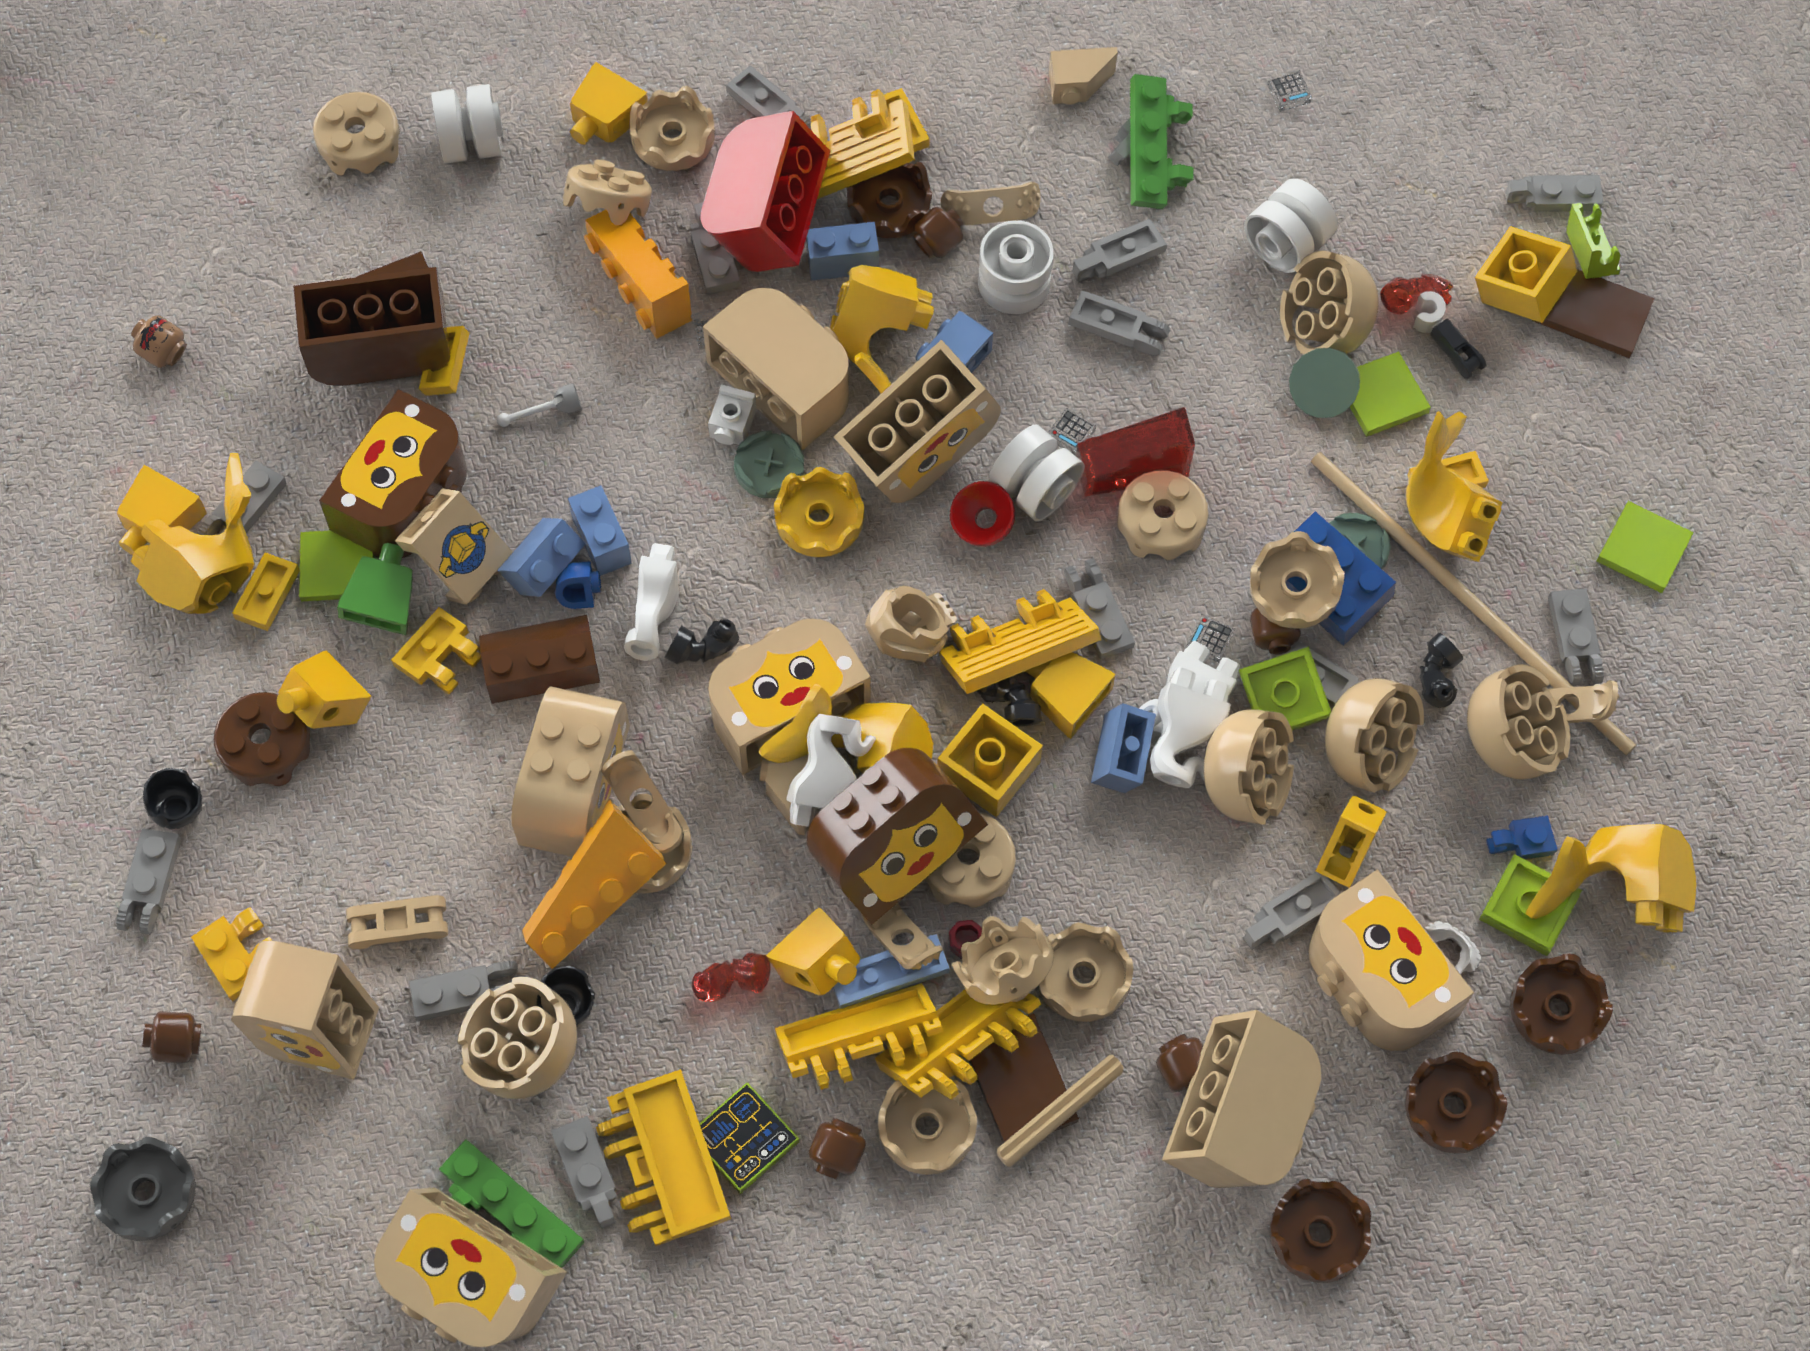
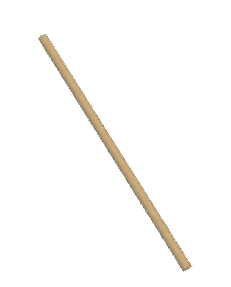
(1462, 593)

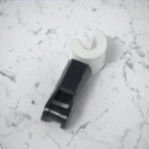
(1445, 334)

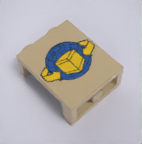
(456, 545)

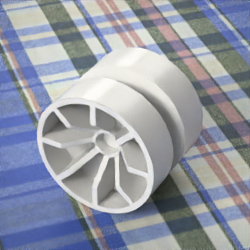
(459, 124)
(1290, 225)
(1015, 267)
(1037, 472)

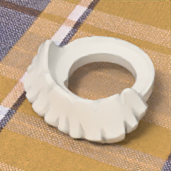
(1469, 954)

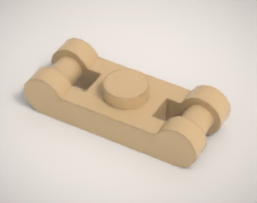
(396, 921)

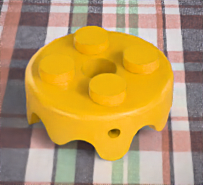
(815, 491)

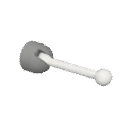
(565, 400)

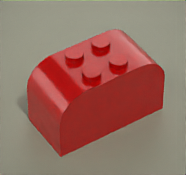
(765, 190)

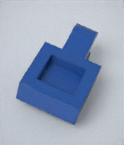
(1527, 836)

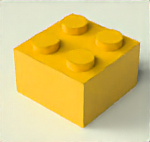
(1526, 274)
(990, 759)

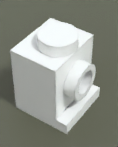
(732, 415)

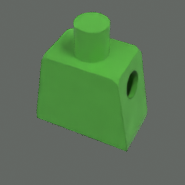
(379, 592)

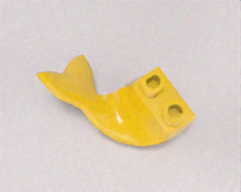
(874, 301)
(1444, 505)
(197, 569)
(891, 724)
(1652, 861)

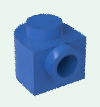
(578, 586)

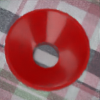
(971, 502)

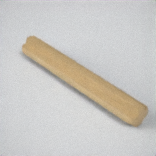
(1060, 1110)

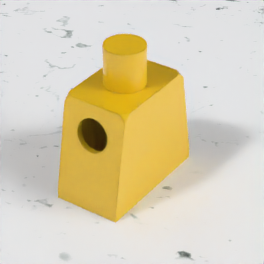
(603, 105)
(155, 498)
(1070, 690)
(322, 693)
(1355, 830)
(815, 955)

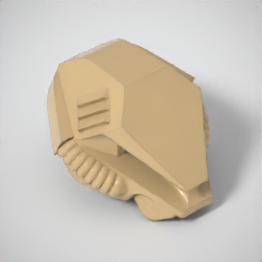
(906, 633)

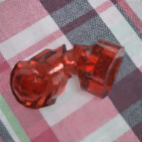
(1402, 294)
(716, 981)

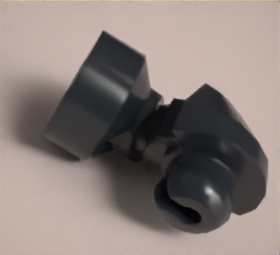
(718, 640)
(1437, 688)
(1021, 710)

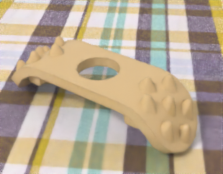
(1018, 203)
(1595, 701)
(656, 821)
(911, 955)

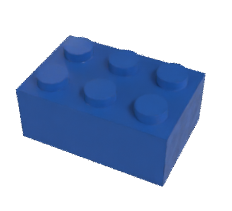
(1364, 586)

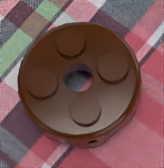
(906, 183)
(264, 762)
(1564, 980)
(1470, 1081)
(1333, 1206)

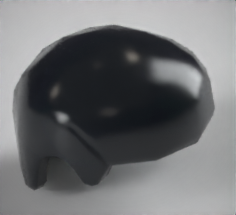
(172, 798)
(573, 987)

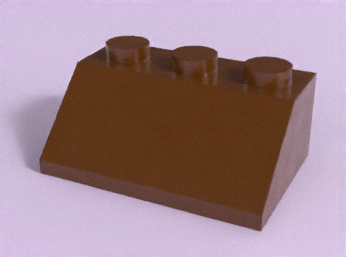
(538, 656)

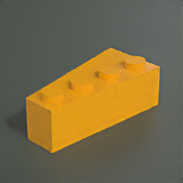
(641, 273)
(592, 886)

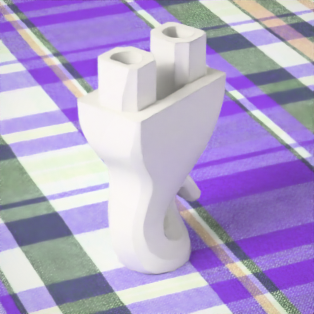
(655, 601)
(1194, 659)
(1187, 722)
(826, 769)

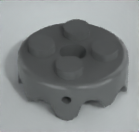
(124, 1170)

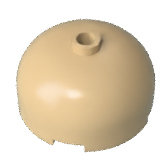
(1343, 295)
(1364, 722)
(1508, 723)
(1239, 757)
(513, 1043)

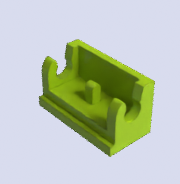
(1591, 243)

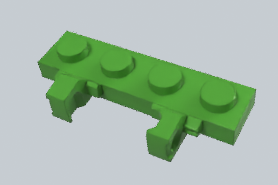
(1149, 117)
(486, 1186)

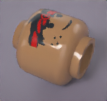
(158, 341)

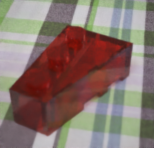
(1140, 448)

